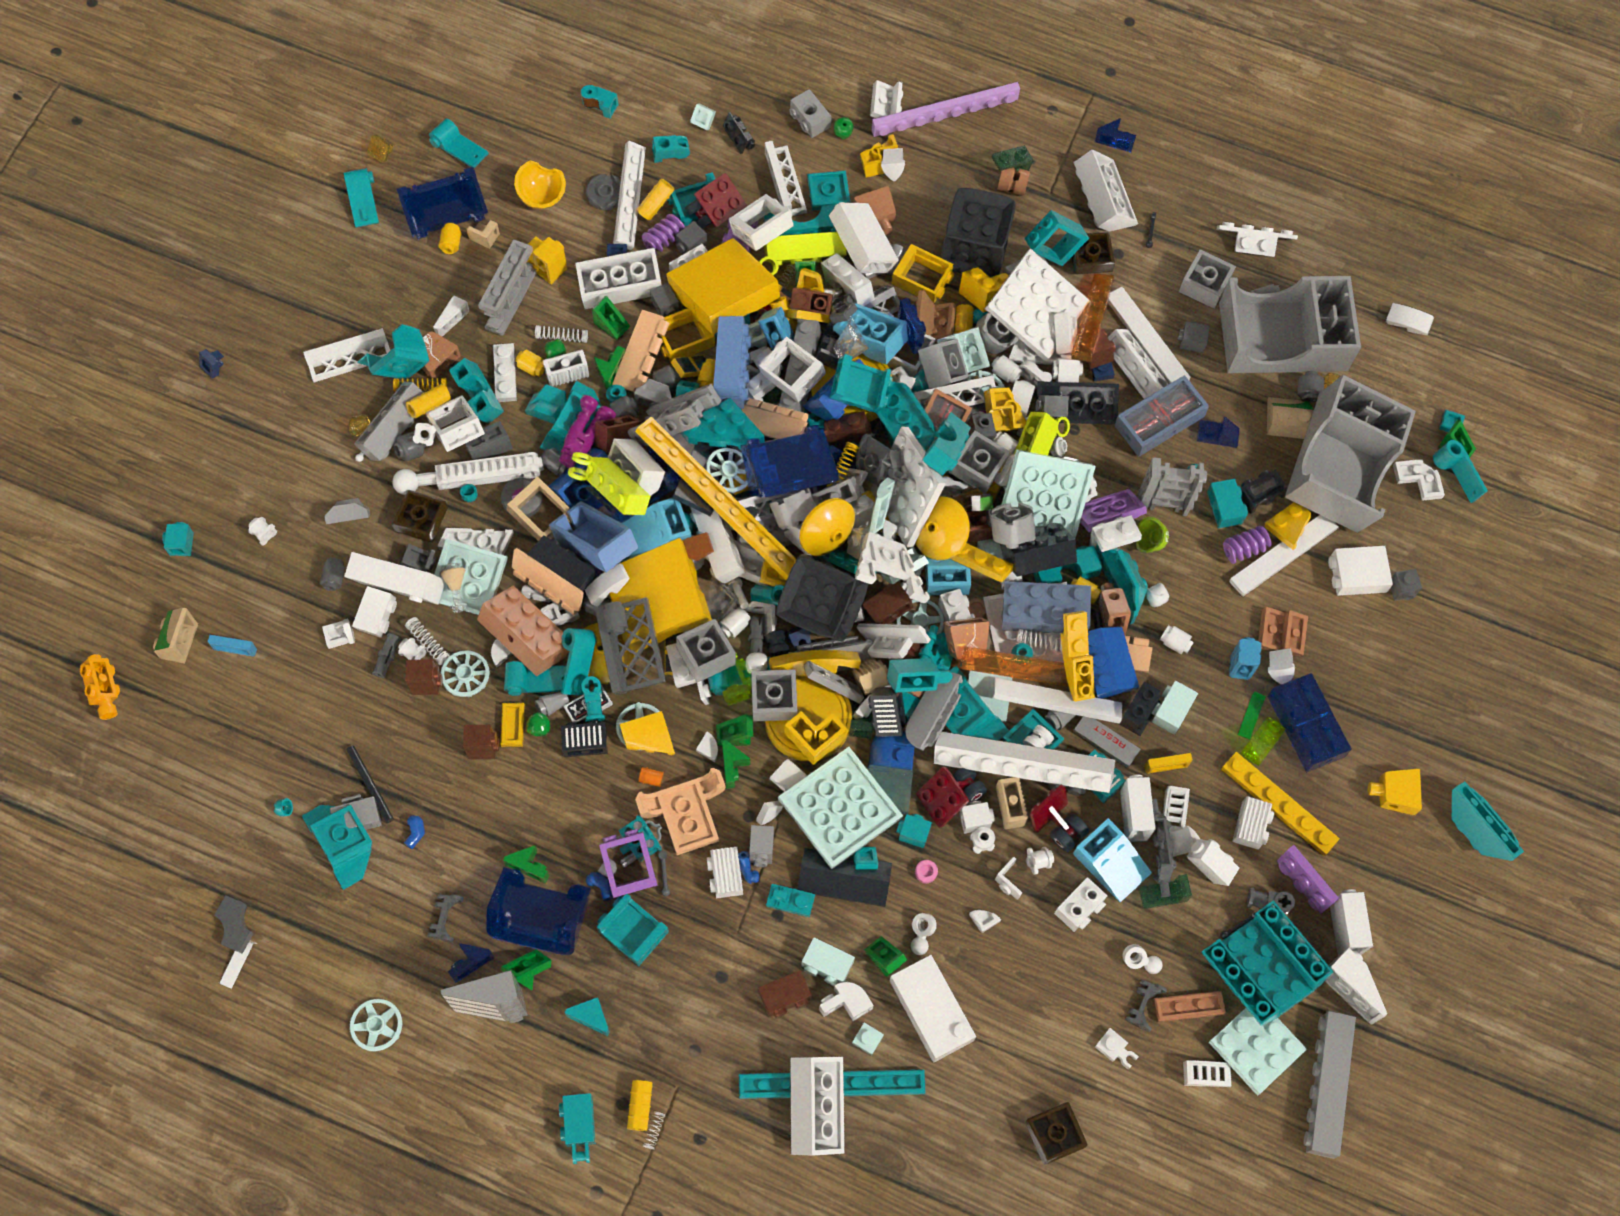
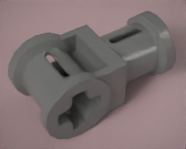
(1261, 899)

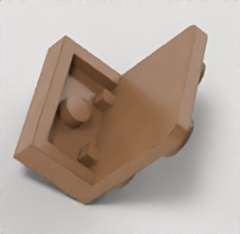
(937, 318)

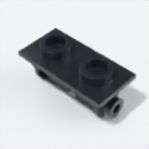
(735, 130)

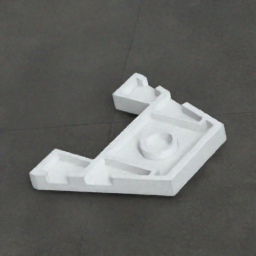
(889, 558)

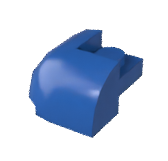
(891, 752)

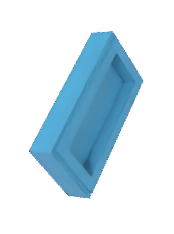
(232, 645)

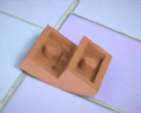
(1283, 631)

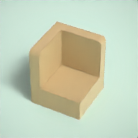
(484, 234)

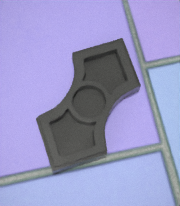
(842, 308)
(236, 934)

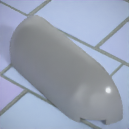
(849, 644)
(933, 713)

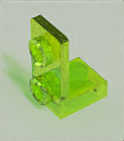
(738, 693)
(1263, 741)

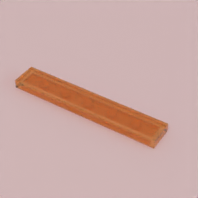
(1092, 317)
(1013, 666)

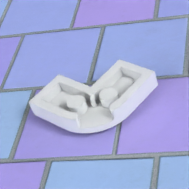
(759, 385)
(1416, 471)

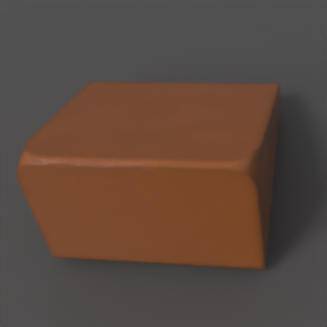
(698, 546)

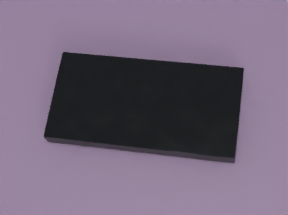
(685, 493)

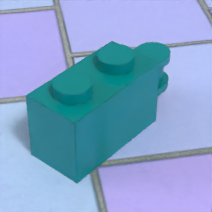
(917, 675)
(578, 1124)

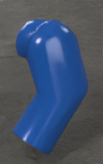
(417, 831)
(744, 862)
(601, 882)

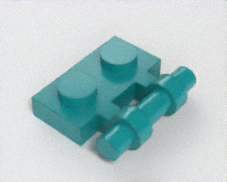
(940, 651)

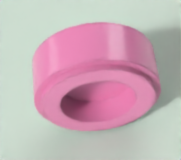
(926, 871)

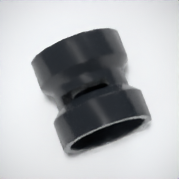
(777, 643)

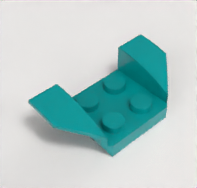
(404, 359)
(567, 416)
(973, 716)
(344, 847)

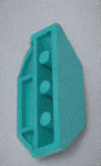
(1124, 574)
(1483, 825)

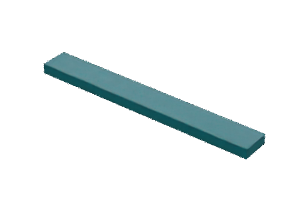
(854, 1084)

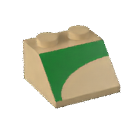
(1288, 417)
(175, 635)

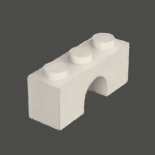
(842, 274)

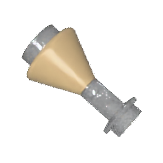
(453, 576)

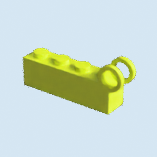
(802, 248)
(1040, 432)
(611, 483)

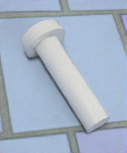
(735, 585)

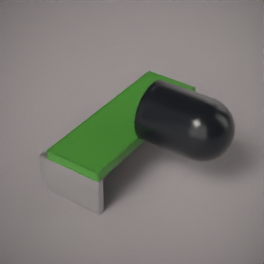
(983, 503)

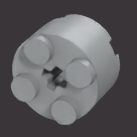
(995, 334)
(792, 508)
(1013, 524)

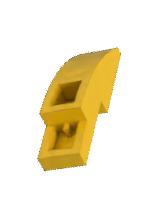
(1076, 656)

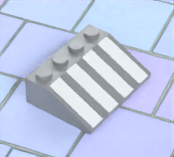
(490, 997)

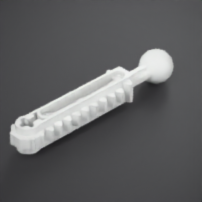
(471, 472)

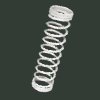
(584, 336)
(414, 621)
(1020, 639)

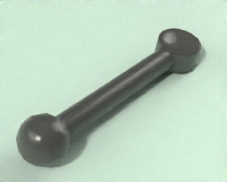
(662, 856)

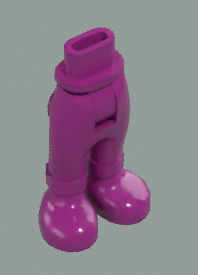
(577, 440)

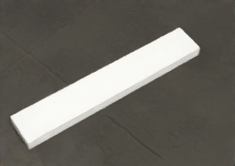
(629, 194)
(1146, 335)
(1281, 556)
(1056, 700)

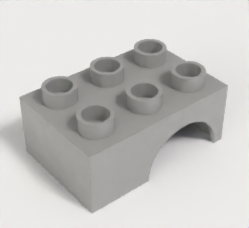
(1292, 329)
(1348, 452)

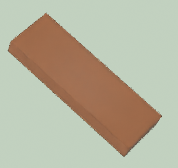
(1189, 1006)

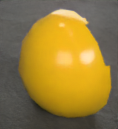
(539, 186)

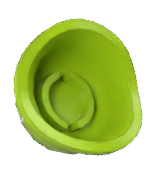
(1154, 535)

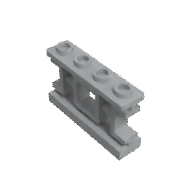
(508, 287)
(680, 412)
(1171, 486)

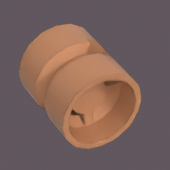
(1019, 186)

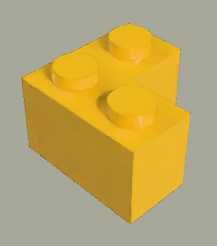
(548, 258)
(979, 287)
(812, 739)

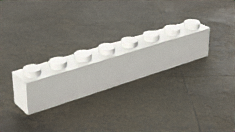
(725, 559)
(1024, 762)

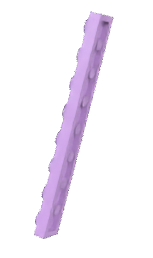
(945, 109)

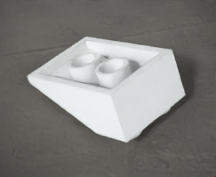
(1356, 986)

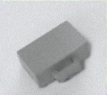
(365, 809)

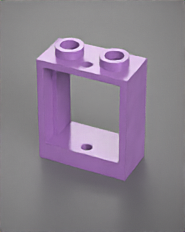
(635, 885)

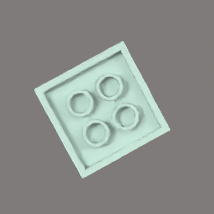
(481, 576)
(1257, 1051)

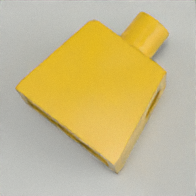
(1398, 791)

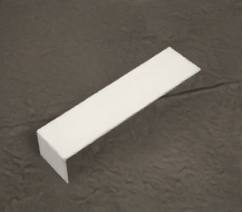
(235, 966)

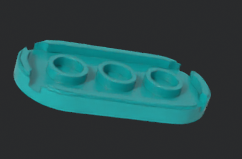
(906, 411)

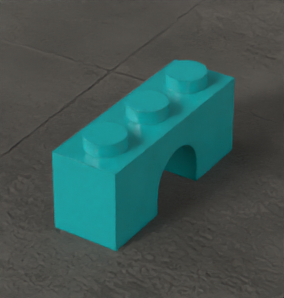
(483, 400)
(1087, 566)

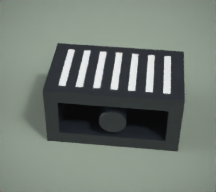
(888, 712)
(584, 739)

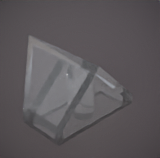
(850, 341)
(720, 600)

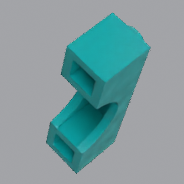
(820, 224)
(947, 448)

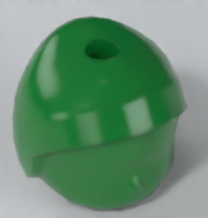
(843, 127)
(554, 348)
(538, 725)

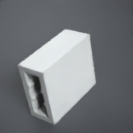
(1360, 570)
(1137, 808)
(1351, 922)

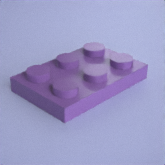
(1110, 508)
(1307, 880)

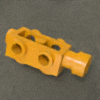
(100, 685)

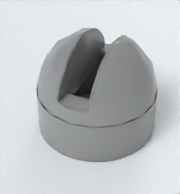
(602, 870)

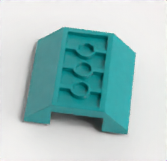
(1268, 964)

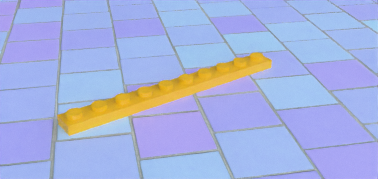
(717, 496)

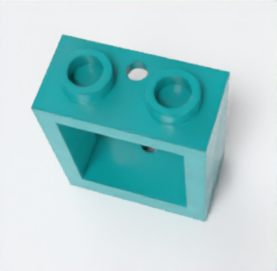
(1066, 246)

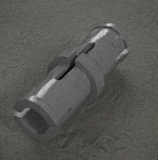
(756, 635)
(386, 655)

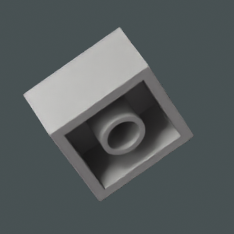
(1207, 279)
(943, 363)
(980, 462)
(705, 650)
(774, 695)

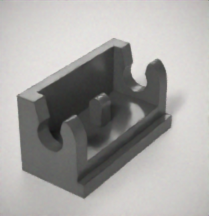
(491, 444)

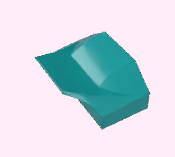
(547, 404)

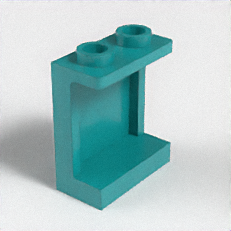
(684, 196)
(860, 385)
(631, 929)

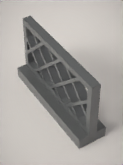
(614, 656)

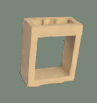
(524, 496)

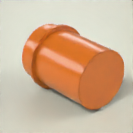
(651, 777)

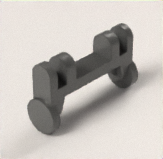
(441, 932)
(1152, 990)

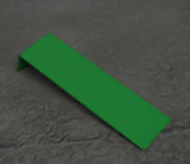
(1251, 715)

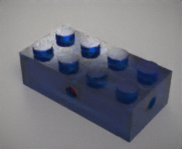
(1309, 722)

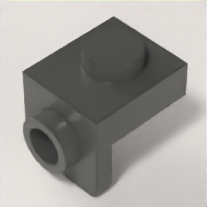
(418, 558)

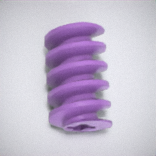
(662, 232)
(1246, 543)

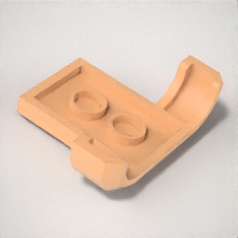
(685, 810)

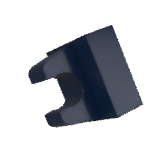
(210, 362)
(796, 634)

